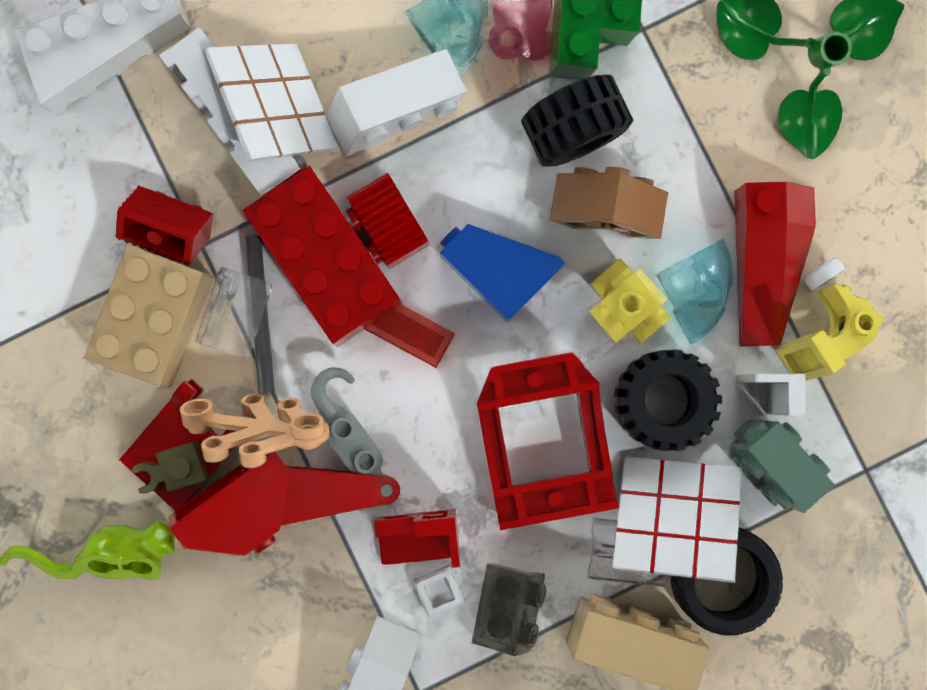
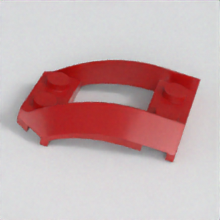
(557, 496)

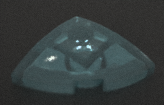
(451, 26)
(699, 289)

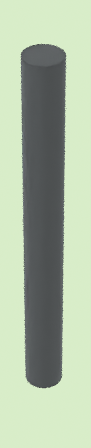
(262, 337)

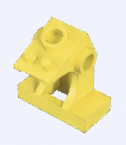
(628, 303)
(825, 353)

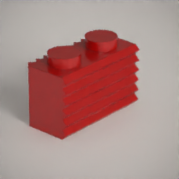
(387, 221)
(163, 225)

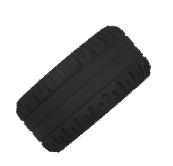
(754, 610)

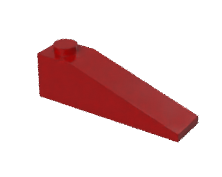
(772, 246)

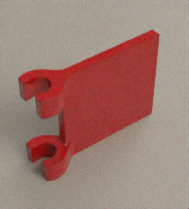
(166, 433)

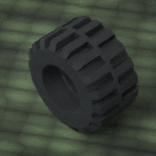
(576, 120)
(700, 408)

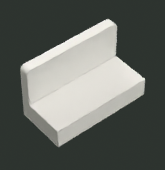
(784, 392)

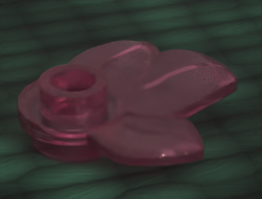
(526, 24)

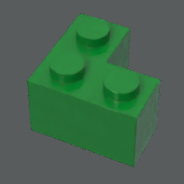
(582, 25)

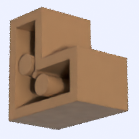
(609, 202)

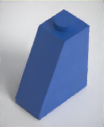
(498, 267)

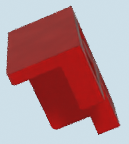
(418, 537)

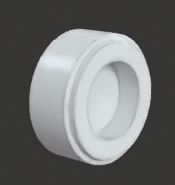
(824, 274)

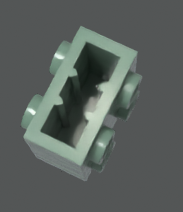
(781, 464)

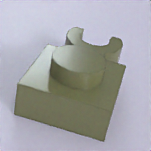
(176, 467)

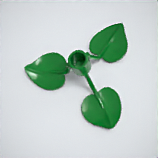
(859, 31)

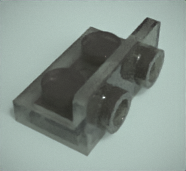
(509, 609)

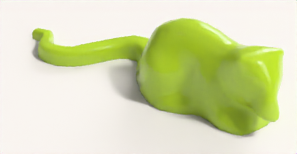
(109, 554)

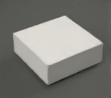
(439, 591)

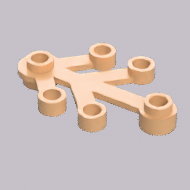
(303, 431)

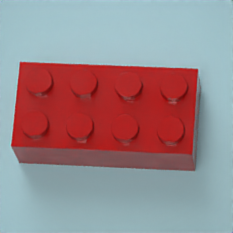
(322, 256)

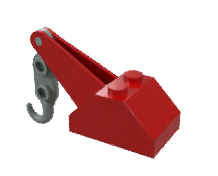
(252, 503)

